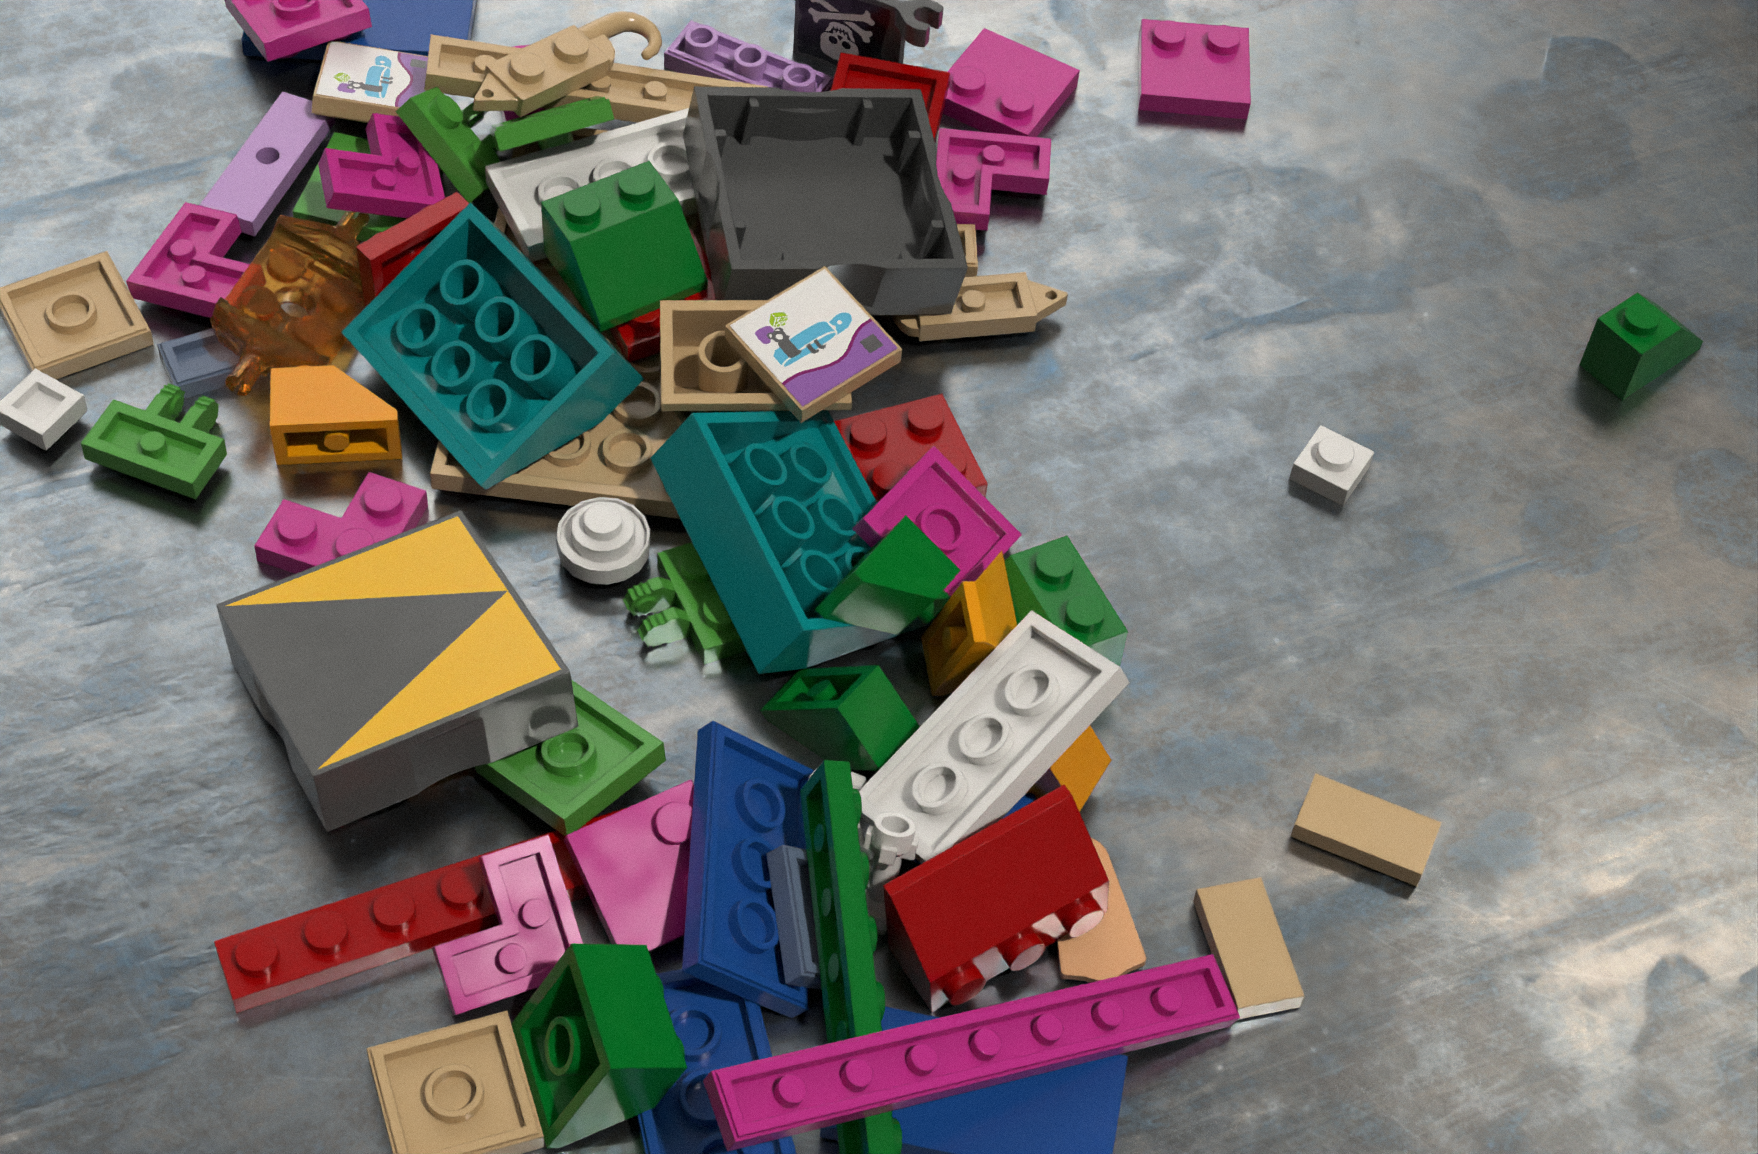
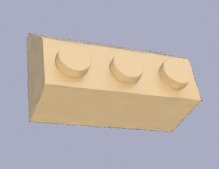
(702, 367)

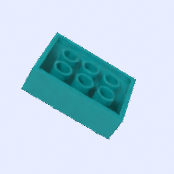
(489, 351)
(773, 526)

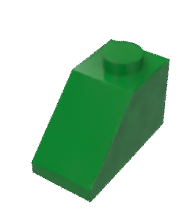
(1636, 345)
(893, 583)
(843, 714)

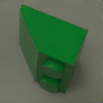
(622, 245)
(1063, 591)
(597, 1041)

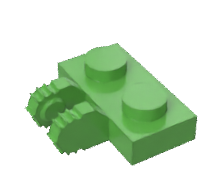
(450, 140)
(155, 445)
(697, 611)

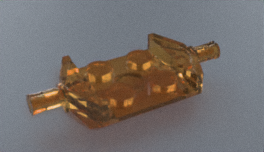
(297, 265)

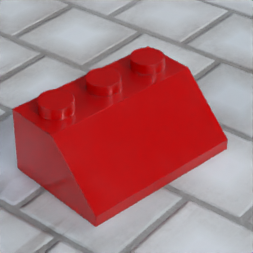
(996, 900)

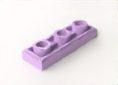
(713, 54)
(269, 162)

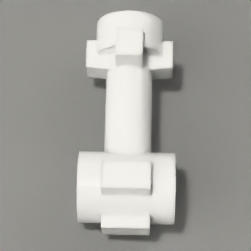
(891, 840)

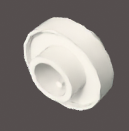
(603, 540)

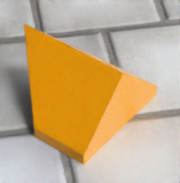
(968, 628)

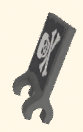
(862, 28)

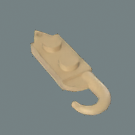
(559, 64)
(987, 308)

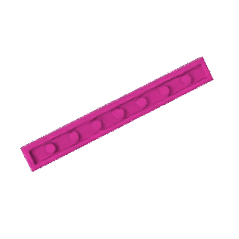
(966, 1051)

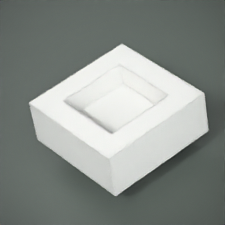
(41, 409)
(1331, 465)

